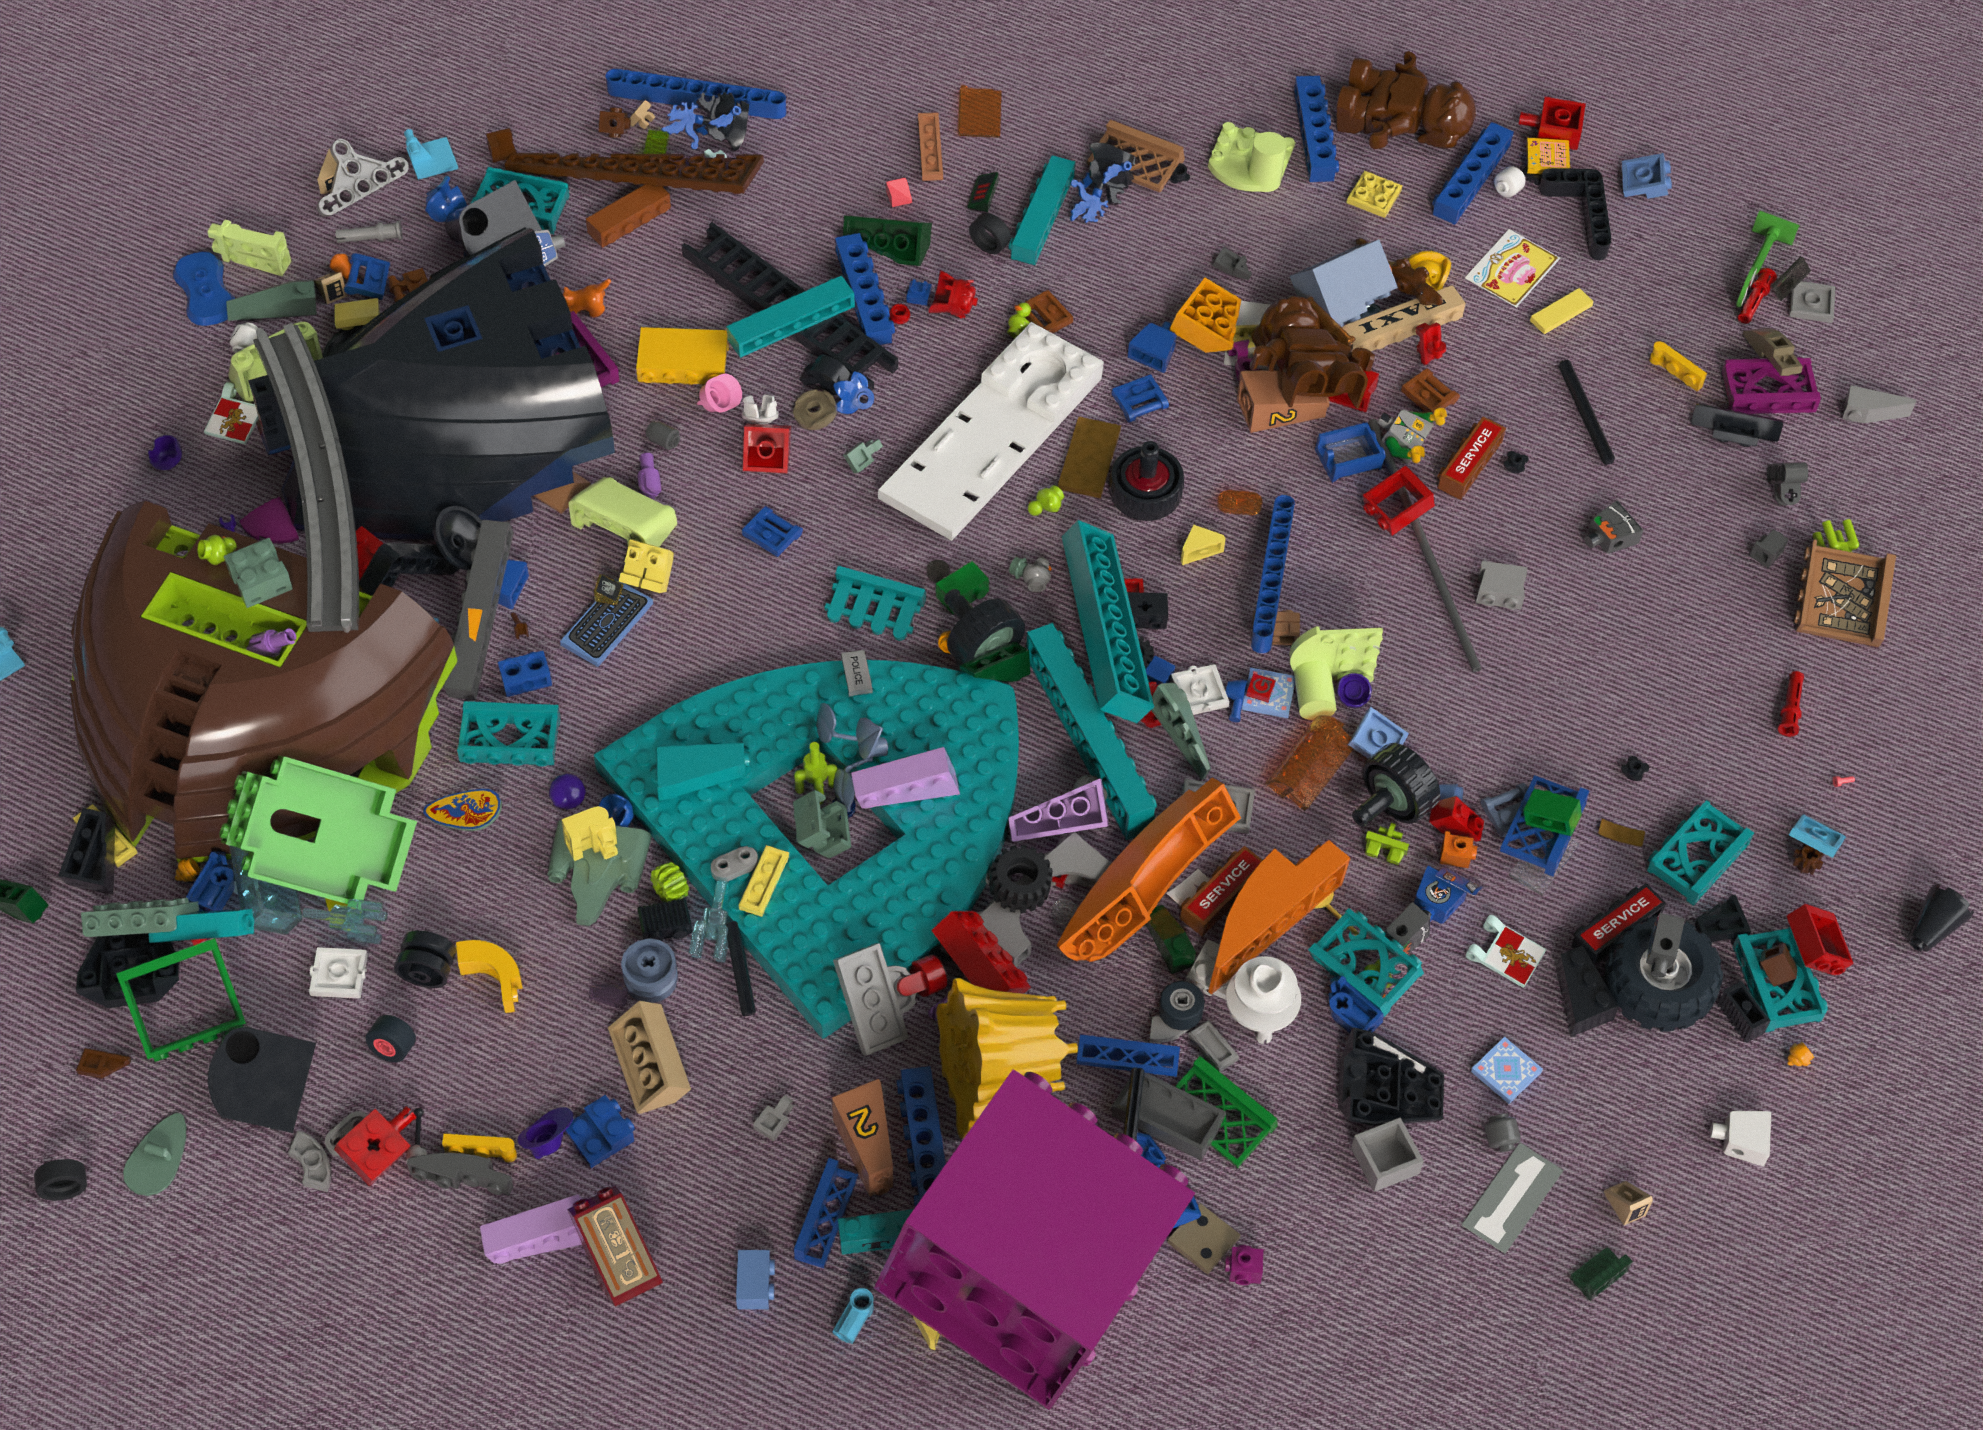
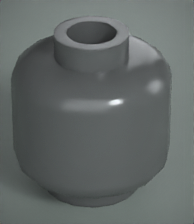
(1502, 1132)

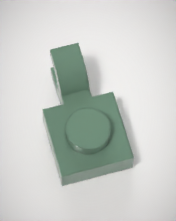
(860, 455)

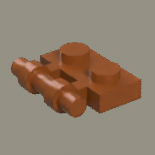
(410, 282)

